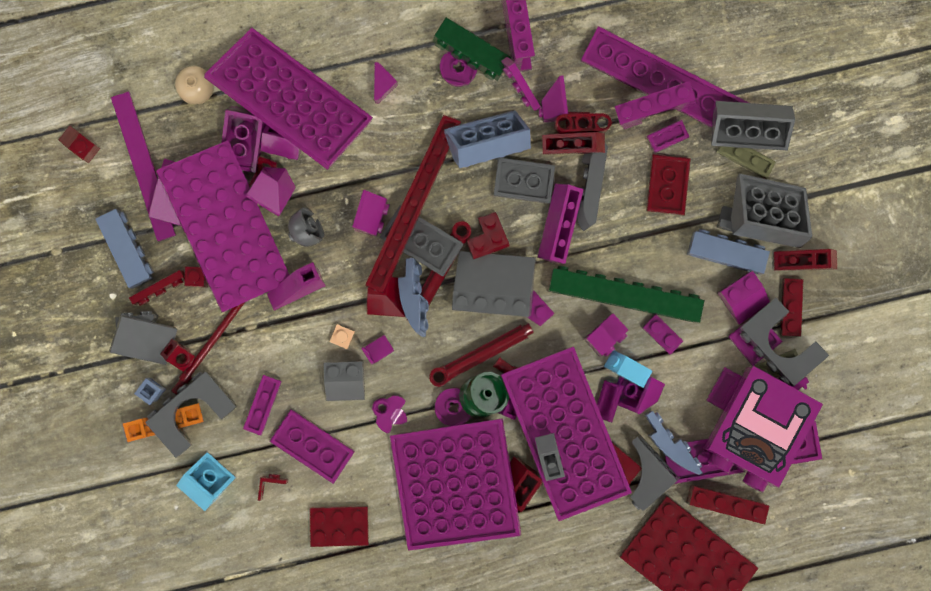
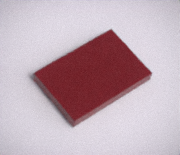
(668, 185)

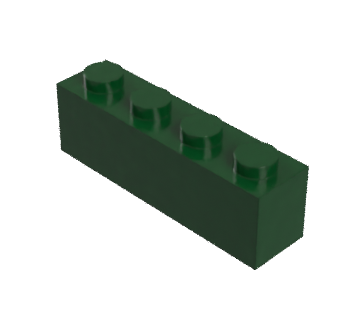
(470, 48)

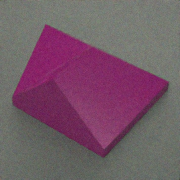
(272, 189)

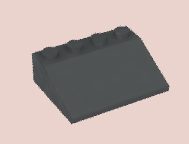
(771, 211)
(494, 284)

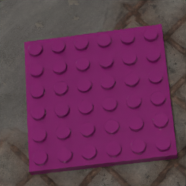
(455, 485)

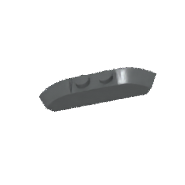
(591, 194)

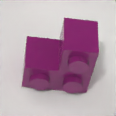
(605, 335)

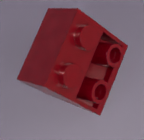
(525, 482)

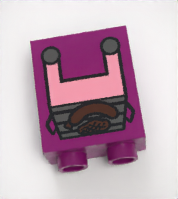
(761, 429)

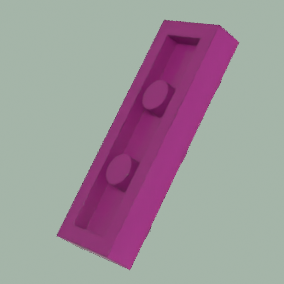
(520, 84)
(262, 405)

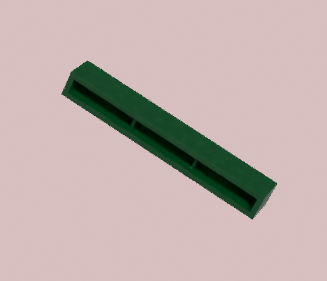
(626, 295)

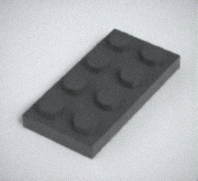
(429, 245)

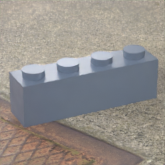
(124, 248)
(728, 252)

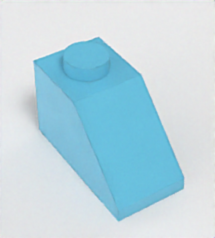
(628, 368)

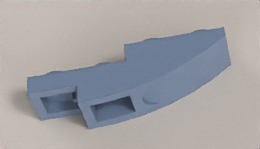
(412, 302)
(675, 451)

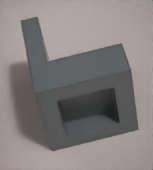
(725, 219)

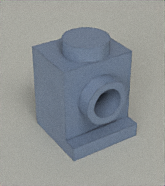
(150, 391)

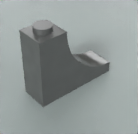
(655, 477)

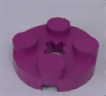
(450, 75)
(442, 408)

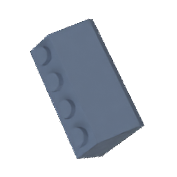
(488, 139)

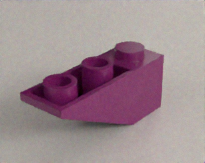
(296, 286)

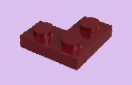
(492, 239)

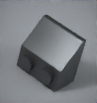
(344, 381)

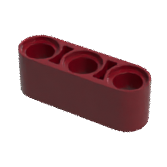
(591, 119)

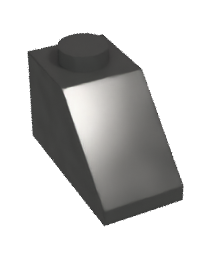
(549, 457)

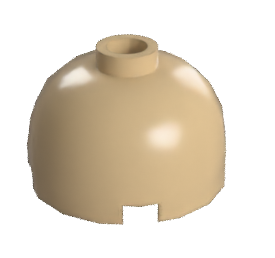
(192, 85)

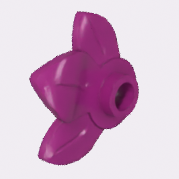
(391, 415)

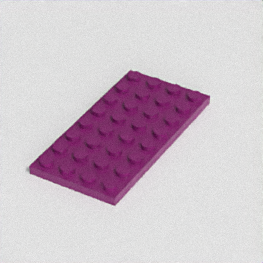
(288, 98)
(223, 225)
(558, 400)

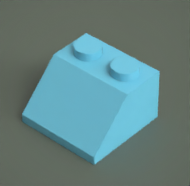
(205, 481)

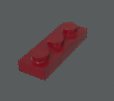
(158, 289)
(793, 301)

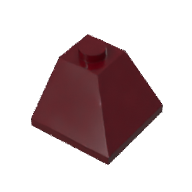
(387, 303)

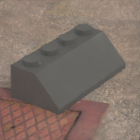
(752, 125)

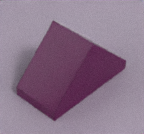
(383, 83)

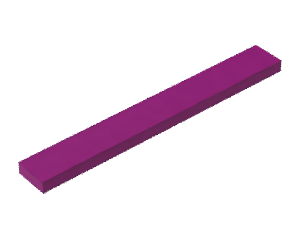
(140, 158)

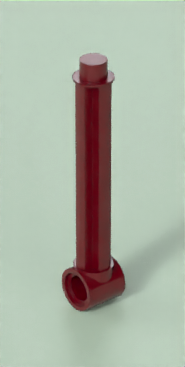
(435, 280)
(482, 354)

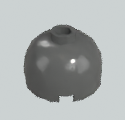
(304, 228)

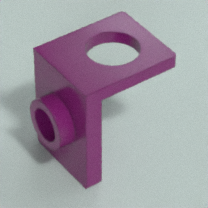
(378, 349)

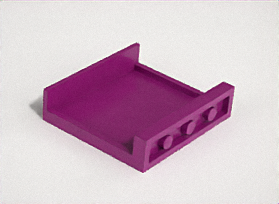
(518, 33)

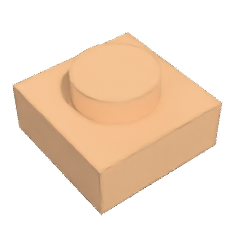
(342, 336)

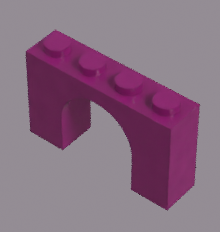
(675, 97)

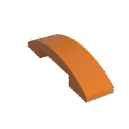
(184, 417)

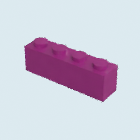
(560, 223)

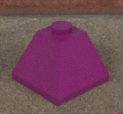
(554, 102)
(638, 398)

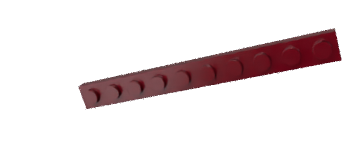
(411, 208)

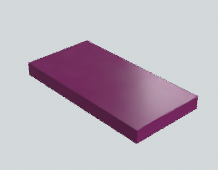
(312, 446)

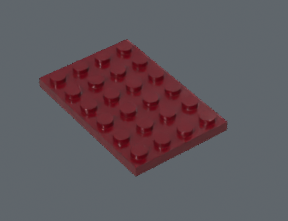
(684, 554)

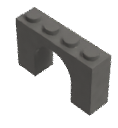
(790, 369)
(164, 422)

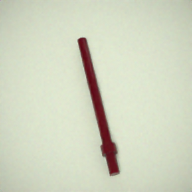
(185, 377)

